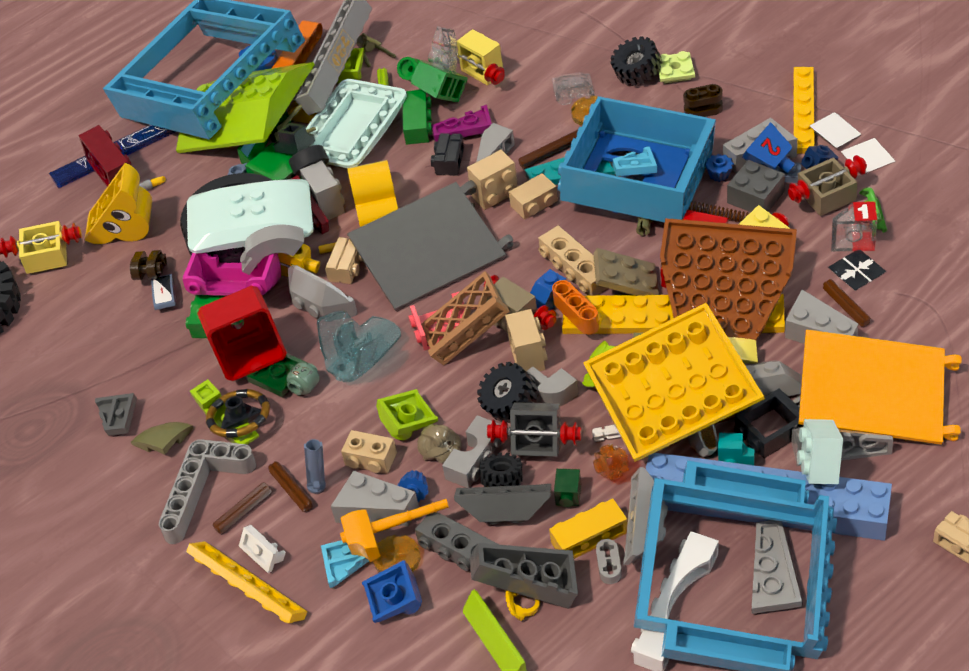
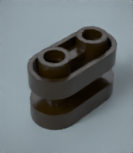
(703, 100)
(152, 265)

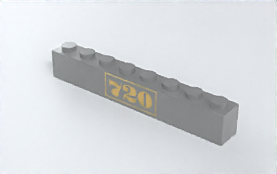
(333, 55)

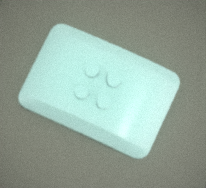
(355, 120)
(231, 214)

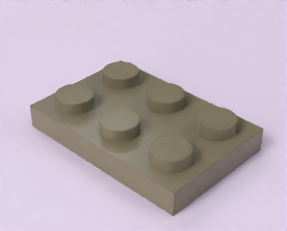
(625, 273)

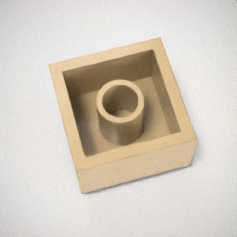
(493, 179)
(526, 340)

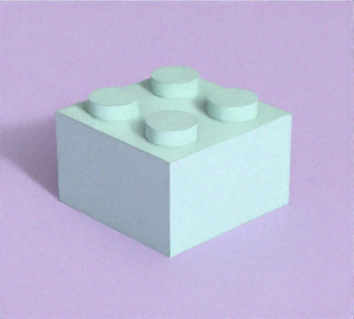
(820, 451)

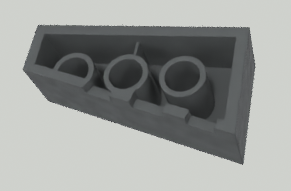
(527, 571)

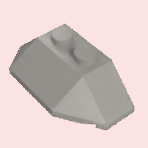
(317, 294)
(775, 375)
(638, 516)

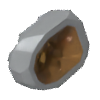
(704, 441)

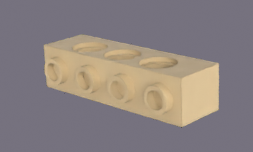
(571, 259)

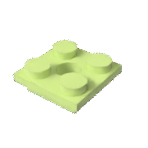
(676, 67)

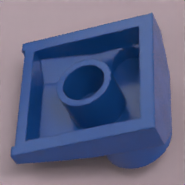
(393, 592)

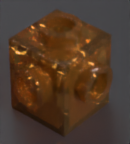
(616, 467)

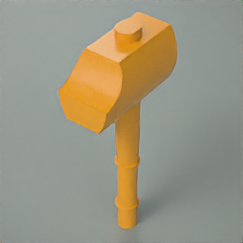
(360, 530)

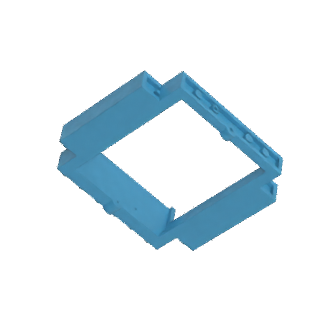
(754, 496)

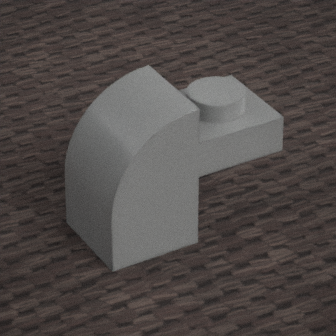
(556, 389)

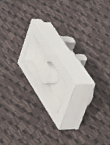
(260, 549)

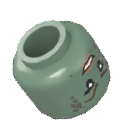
(302, 378)

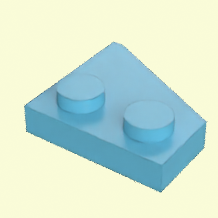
(635, 164)
(340, 562)

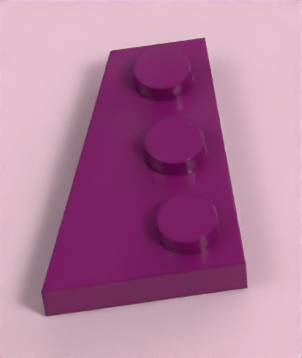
(468, 125)

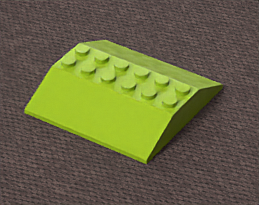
(251, 108)

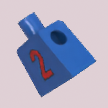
(770, 150)

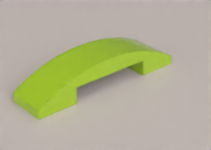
(205, 395)

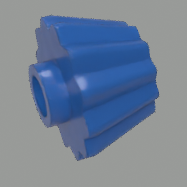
(719, 167)
(416, 482)

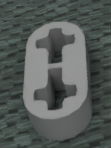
(613, 560)

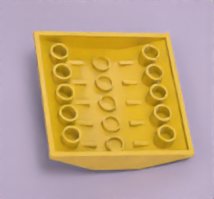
(672, 382)

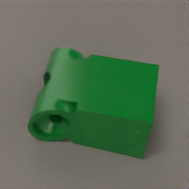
(432, 80)

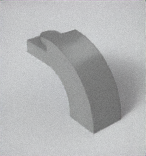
(270, 240)

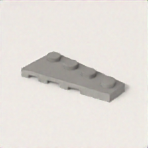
(774, 574)

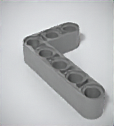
(192, 476)

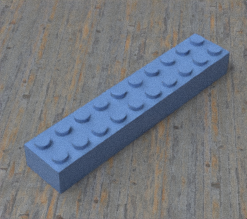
(857, 503)

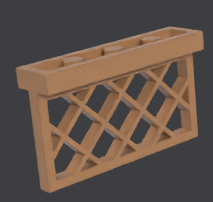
(470, 326)

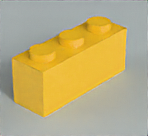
(588, 528)

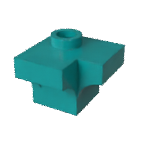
(734, 450)

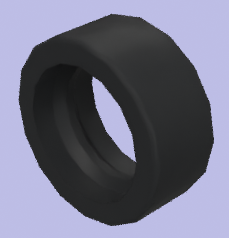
(308, 157)

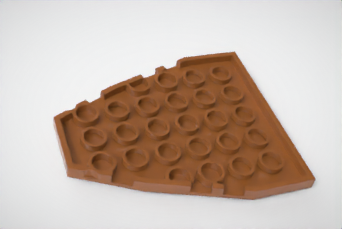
(729, 268)

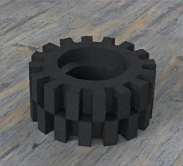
(501, 470)

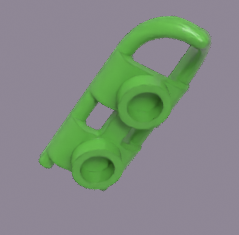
(869, 193)

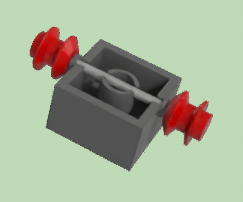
(535, 430)

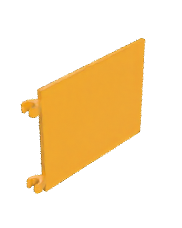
(876, 386)

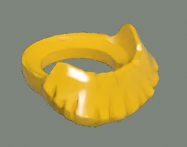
(517, 611)

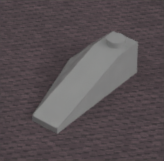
(854, 444)

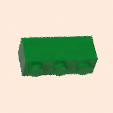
(417, 117)

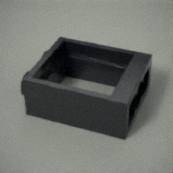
(784, 407)

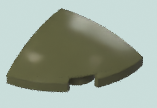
(162, 436)

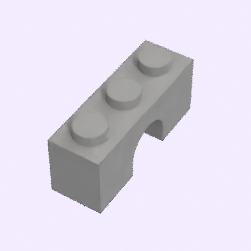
(464, 467)

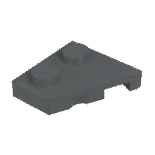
(116, 412)

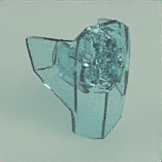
(353, 348)

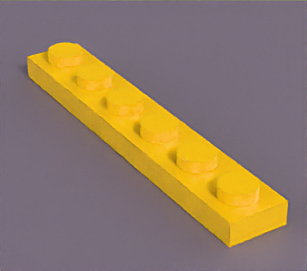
(803, 107)
(246, 581)

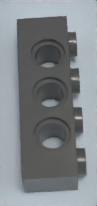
(456, 536)

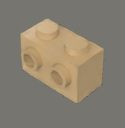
(369, 452)

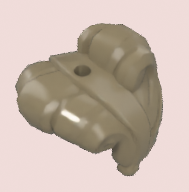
(434, 442)

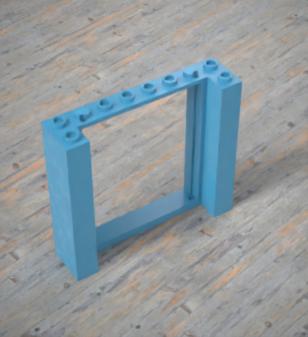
(190, 109)

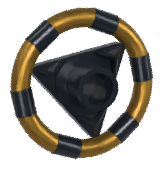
(238, 413)

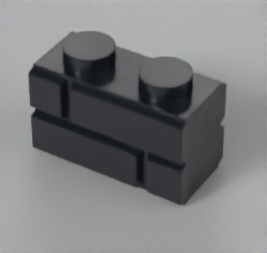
(448, 154)

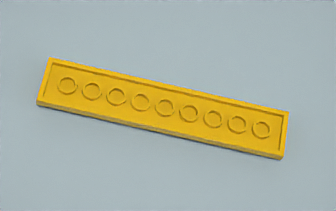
(642, 313)

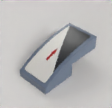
(163, 292)

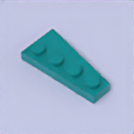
(550, 170)

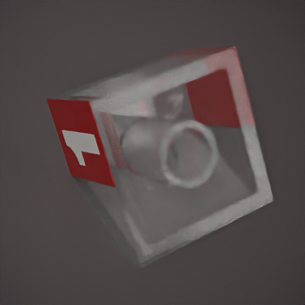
(855, 228)

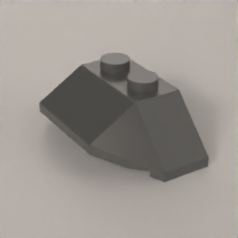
(503, 502)

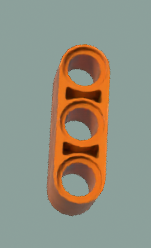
(575, 307)

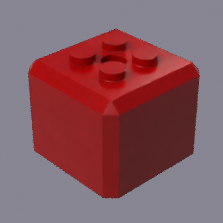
(242, 346)

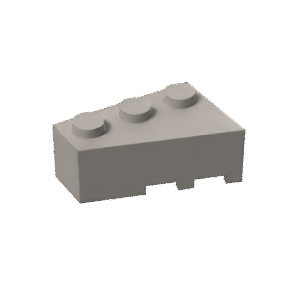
(736, 147)
(815, 315)

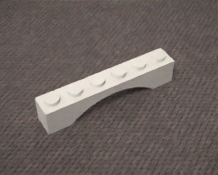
(695, 561)

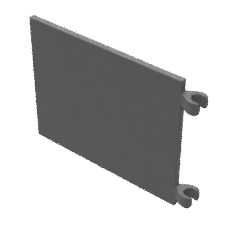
(427, 244)

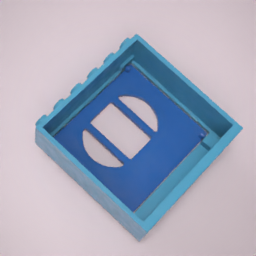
(677, 143)

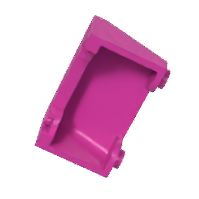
(209, 277)

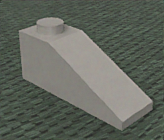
(495, 139)

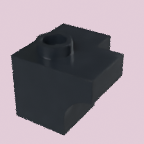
(293, 139)

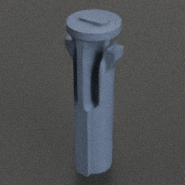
(314, 466)

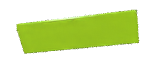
(492, 634)

